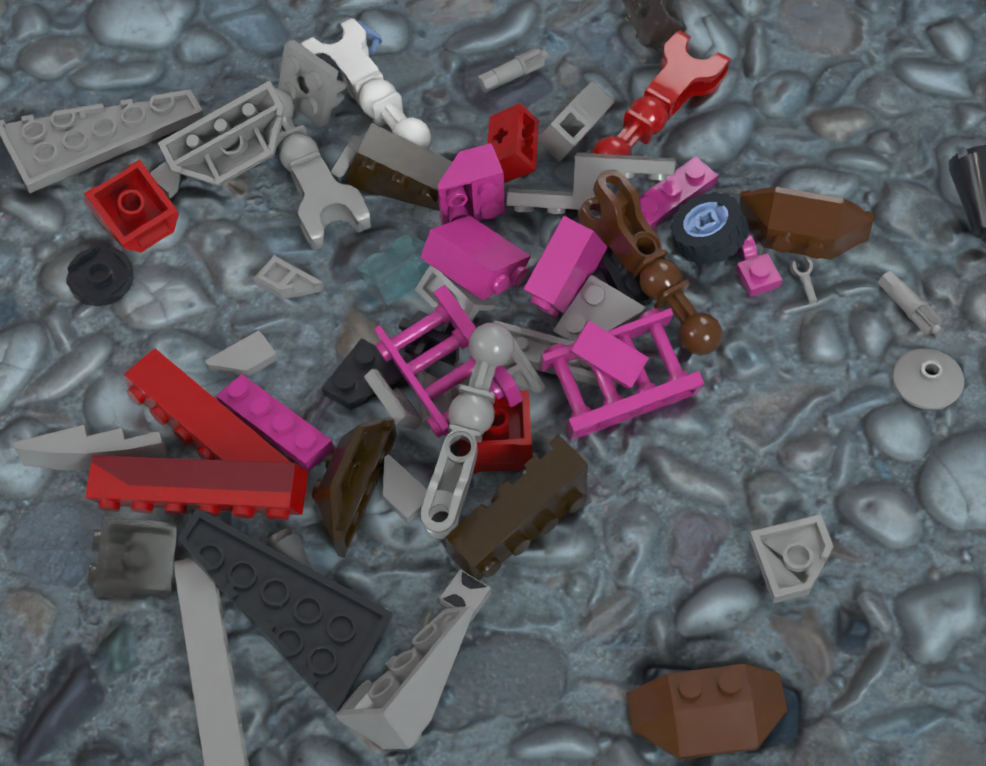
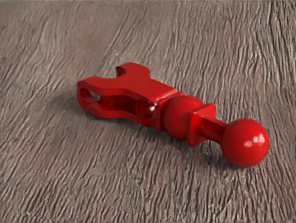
(667, 93)

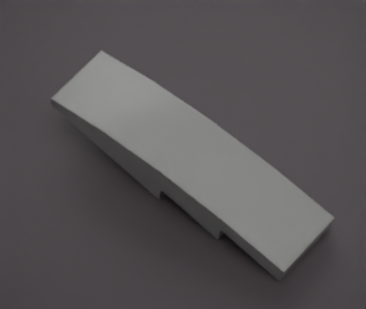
(74, 448)

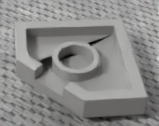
(792, 556)

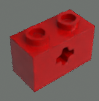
(514, 140)

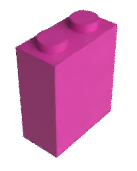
(475, 257)
(564, 267)

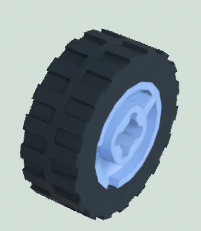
(709, 228)

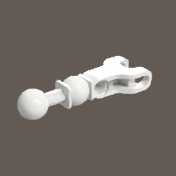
(367, 84)

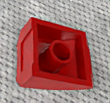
(133, 208)
(507, 441)

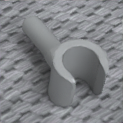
(805, 278)

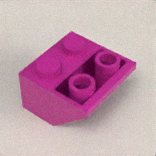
(472, 186)

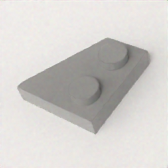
(601, 306)

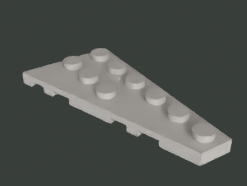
(88, 135)

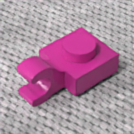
(756, 271)

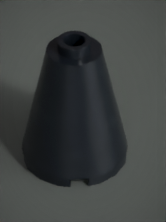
(970, 182)

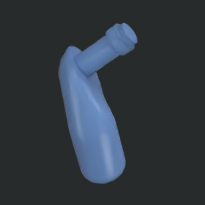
(373, 36)

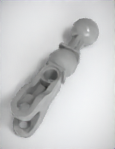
(322, 196)
(469, 418)

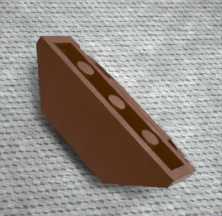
(805, 222)
(708, 710)

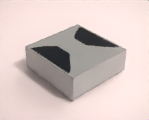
(465, 591)

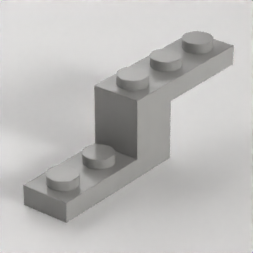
(586, 172)

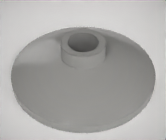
(927, 390)

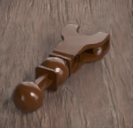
(641, 253)

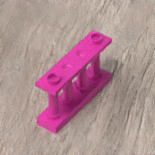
(446, 312)
(616, 407)

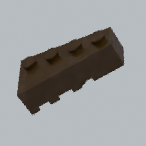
(520, 511)

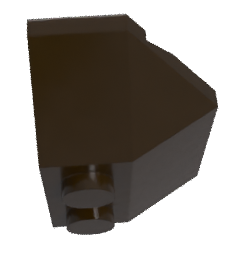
(351, 479)

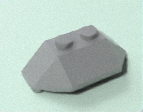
(228, 138)

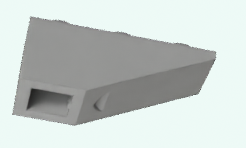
(575, 121)

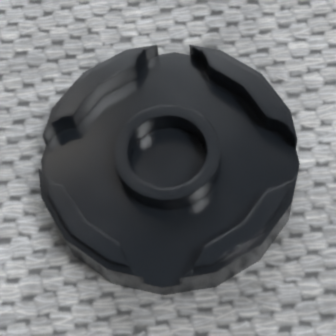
(99, 276)

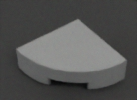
(166, 179)

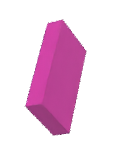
(608, 354)

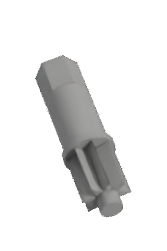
(519, 66)
(911, 304)

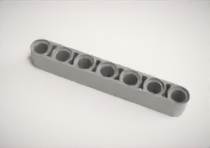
(210, 667)

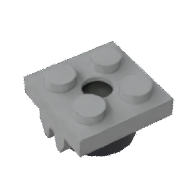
(311, 81)

